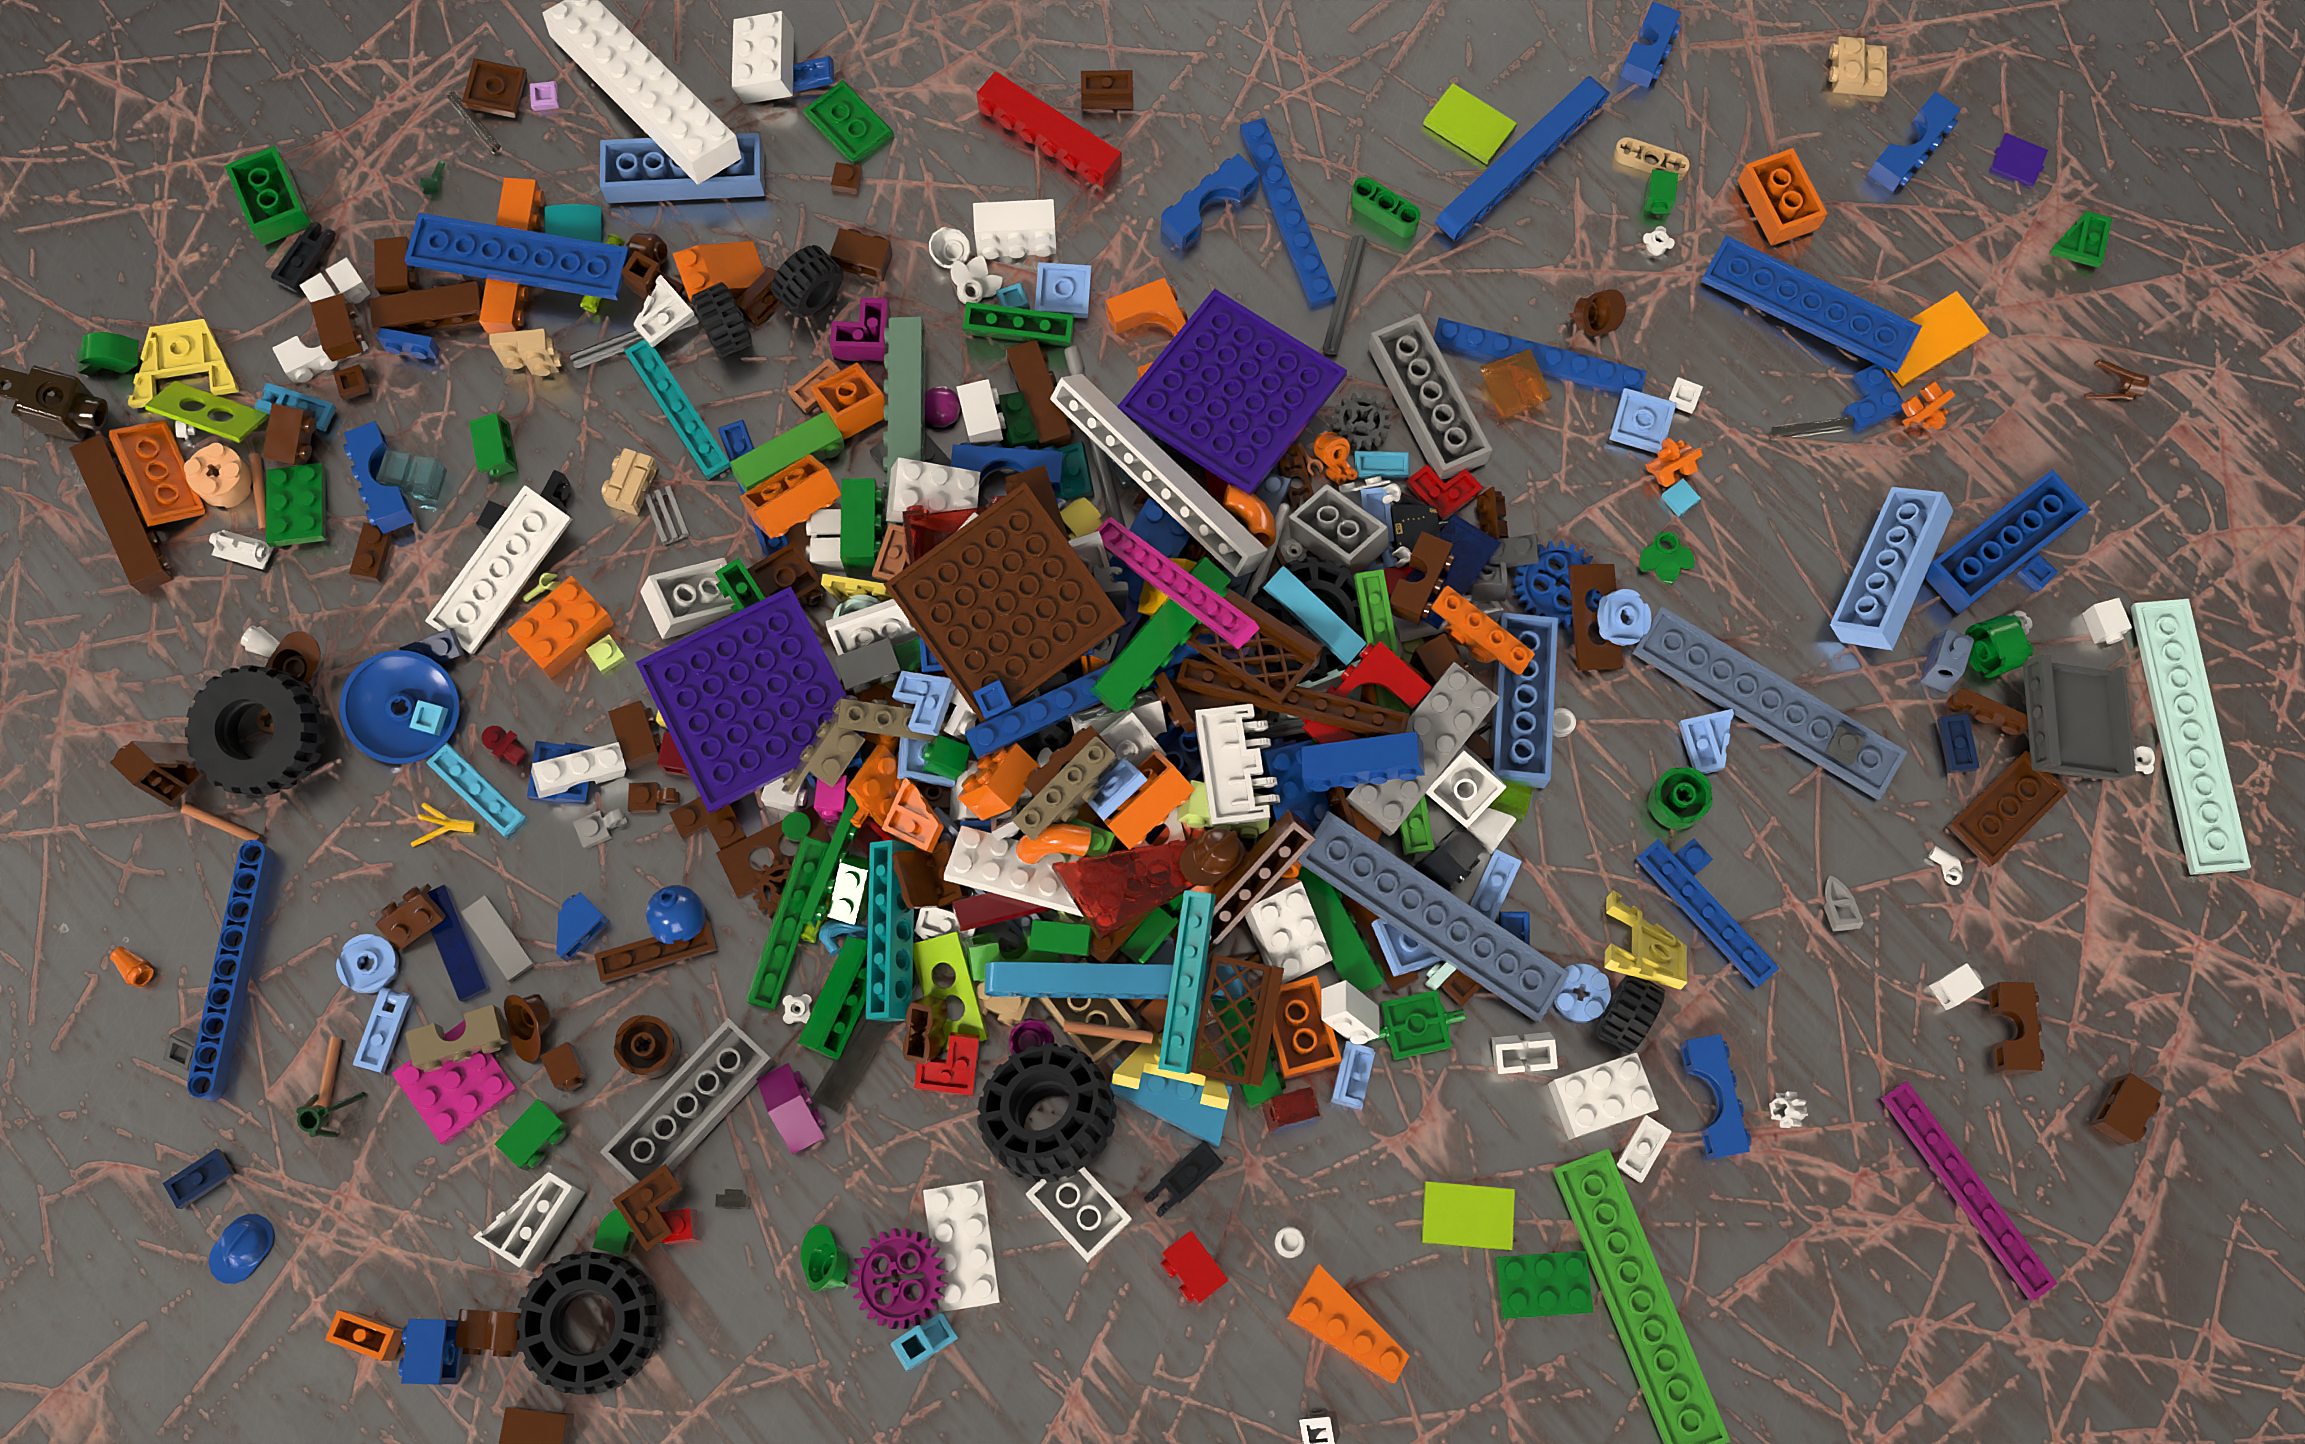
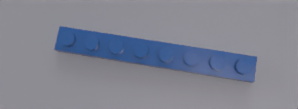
(1287, 213)
(1550, 360)

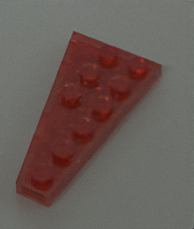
(1124, 884)

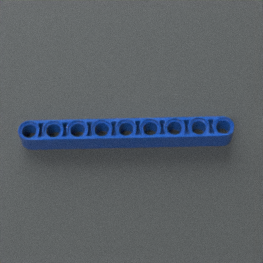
(1522, 158)
(237, 982)

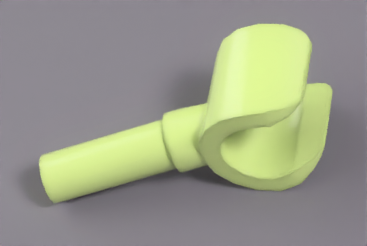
(545, 582)

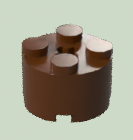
(630, 1048)

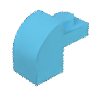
(923, 1341)

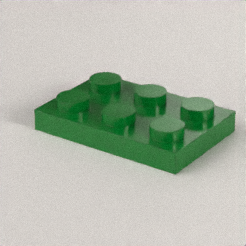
(296, 505)
(1544, 1284)

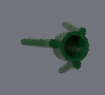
(315, 1117)

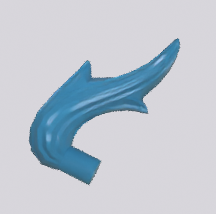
(836, 929)

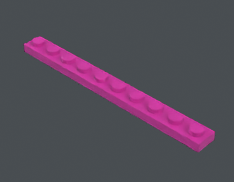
(1177, 584)

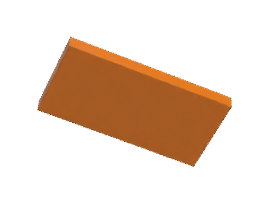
(156, 472)

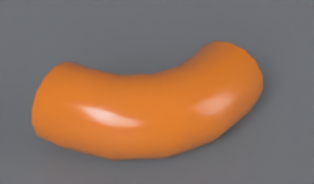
(1252, 512)
(1055, 839)

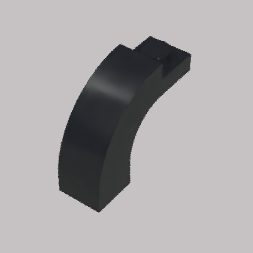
(555, 491)

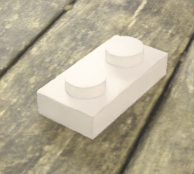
(1643, 1148)

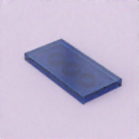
(1472, 553)

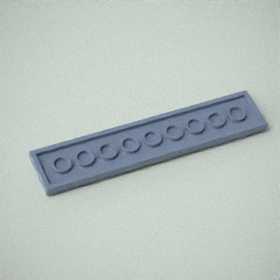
(1766, 700)
(1433, 917)

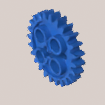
(1546, 602)

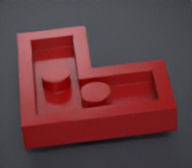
(1444, 496)
(957, 1072)

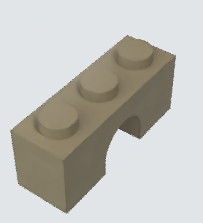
(483, 1033)

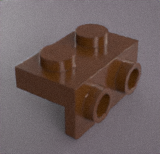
(410, 918)

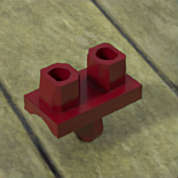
(503, 744)

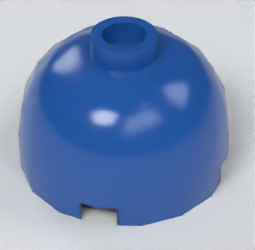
(675, 914)

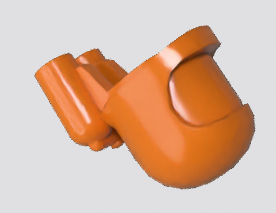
(1333, 452)

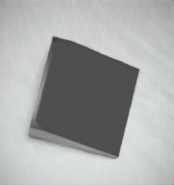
(181, 1048)

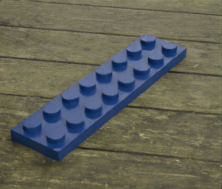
(517, 256)
(1811, 304)

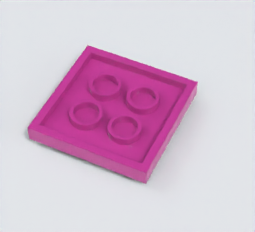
(457, 1092)

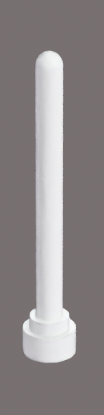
(1264, 565)

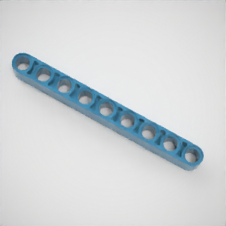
(1095, 980)

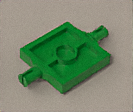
(1417, 1024)

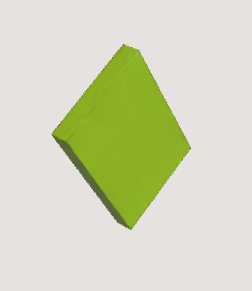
(1469, 123)
(1468, 1216)

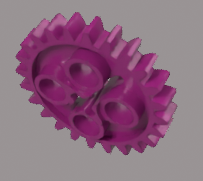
(902, 1306)

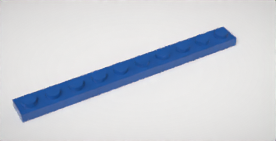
(1056, 706)

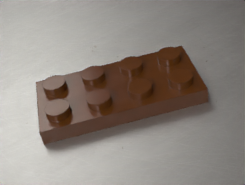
(2007, 809)

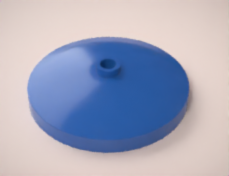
(371, 701)

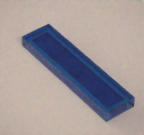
(456, 948)

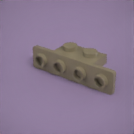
(882, 719)
(827, 755)
(1066, 791)

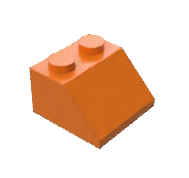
(850, 400)

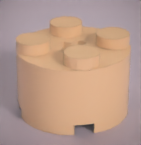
(219, 476)

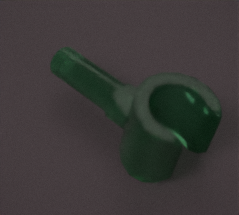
(431, 185)

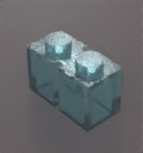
(420, 478)

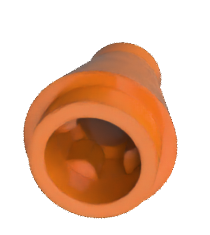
(132, 967)

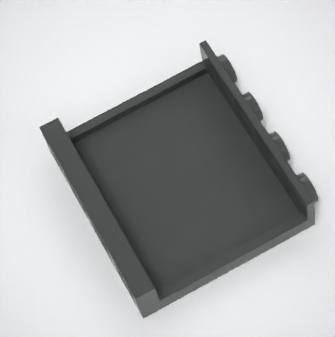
(2078, 720)

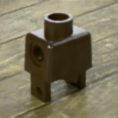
(63, 415)

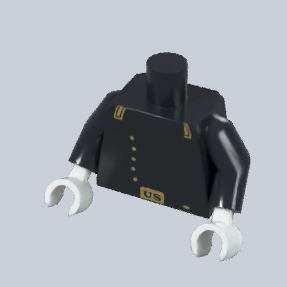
(1408, 521)

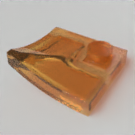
(1515, 383)

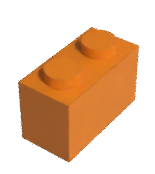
(365, 1335)

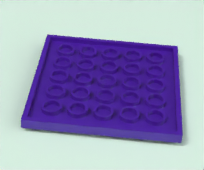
(1232, 391)
(744, 697)

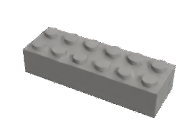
(1429, 397)
(1444, 724)
(689, 1104)

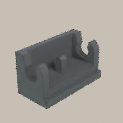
(1115, 592)

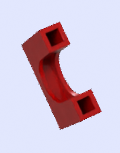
(1377, 667)

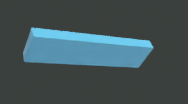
(1314, 615)
(476, 790)

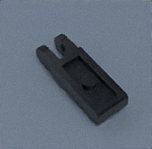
(303, 257)
(1186, 1176)

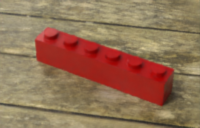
(1049, 129)

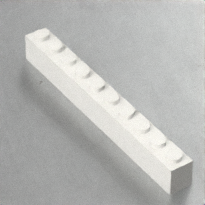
(1159, 475)

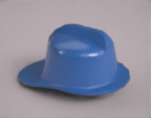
(241, 1248)

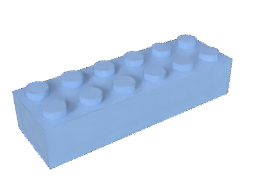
(1892, 568)

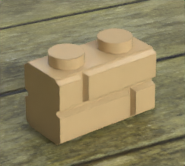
(629, 481)

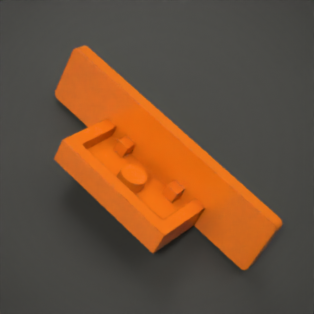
(1480, 633)

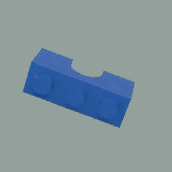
(1657, 28)

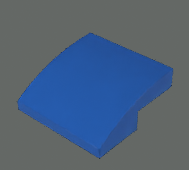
(546, 751)

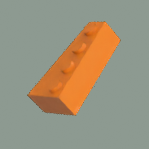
(1342, 1323)

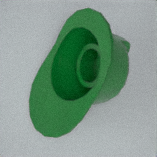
(823, 1260)

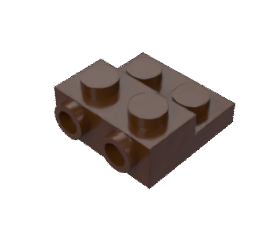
(786, 569)

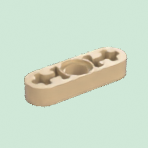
(1641, 164)

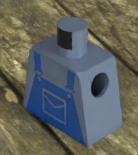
(1947, 653)

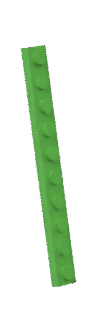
(1377, 627)

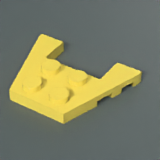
(179, 351)
(1655, 951)
(1146, 1060)

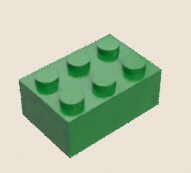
(268, 195)
(861, 525)

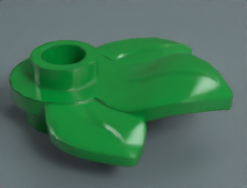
(1666, 562)

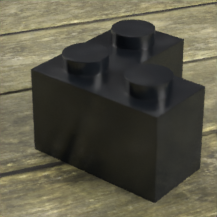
(1452, 858)

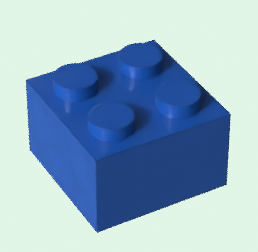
(429, 1352)

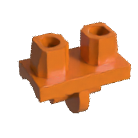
(1929, 411)
(1673, 457)

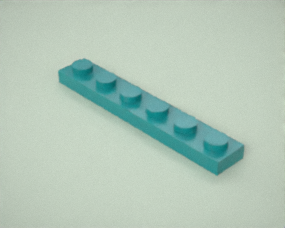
(678, 409)
(1187, 982)

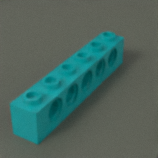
(888, 937)

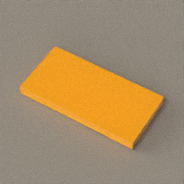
(1944, 332)

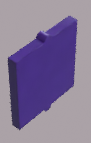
(2019, 159)

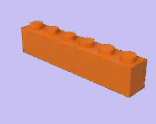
(504, 300)

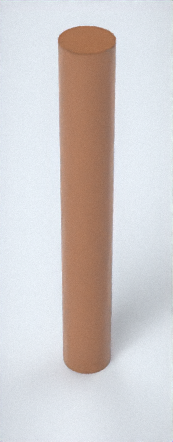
(259, 489)
(220, 822)
(1108, 1031)
(329, 1071)

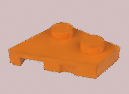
(913, 818)

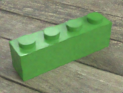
(814, 437)

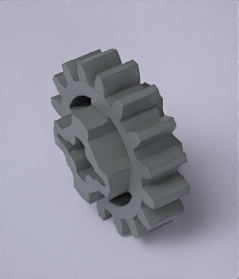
(1361, 410)

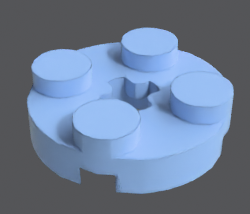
(1610, 621)
(383, 970)
(1590, 1007)

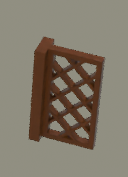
(1272, 633)
(1262, 1024)

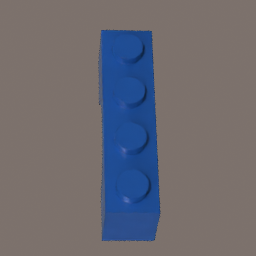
(1931, 122)
(1231, 181)
(995, 458)
(387, 504)
(1726, 1132)

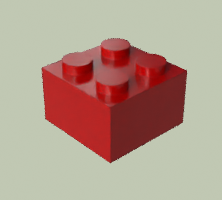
(1193, 1268)

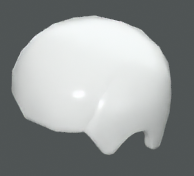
(949, 245)

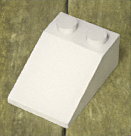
(686, 598)

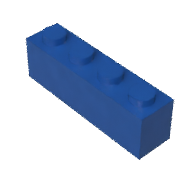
(1363, 761)

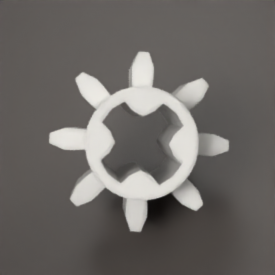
(1788, 1109)

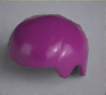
(941, 406)
(1029, 1033)

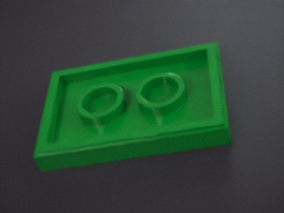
(848, 122)

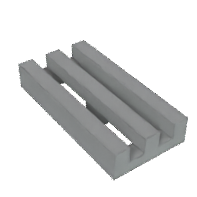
(659, 495)

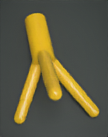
(449, 824)

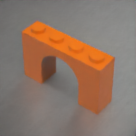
(1144, 305)

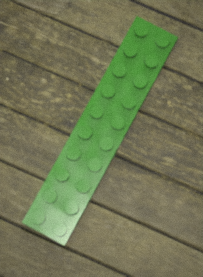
(1639, 1302)

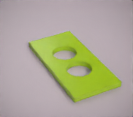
(237, 428)
(950, 950)

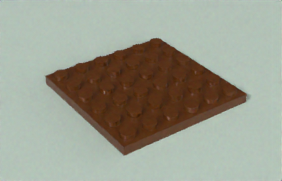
(1005, 601)

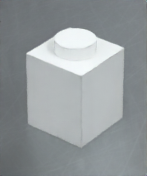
(2107, 621)
(1957, 986)

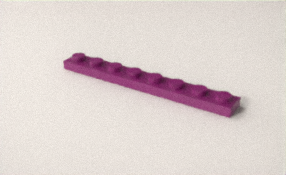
(1969, 1191)

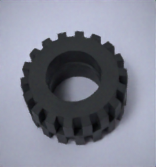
(807, 281)
(721, 319)
(1630, 1013)

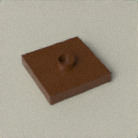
(494, 88)

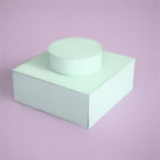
(1438, 975)

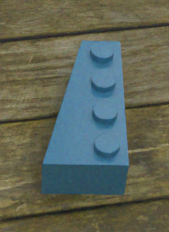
(1176, 1104)

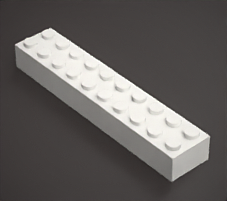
(643, 87)

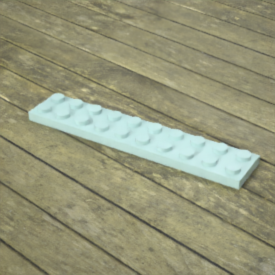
(2190, 737)

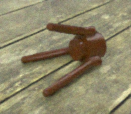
(2130, 382)

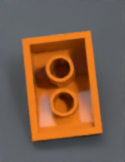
(709, 264)

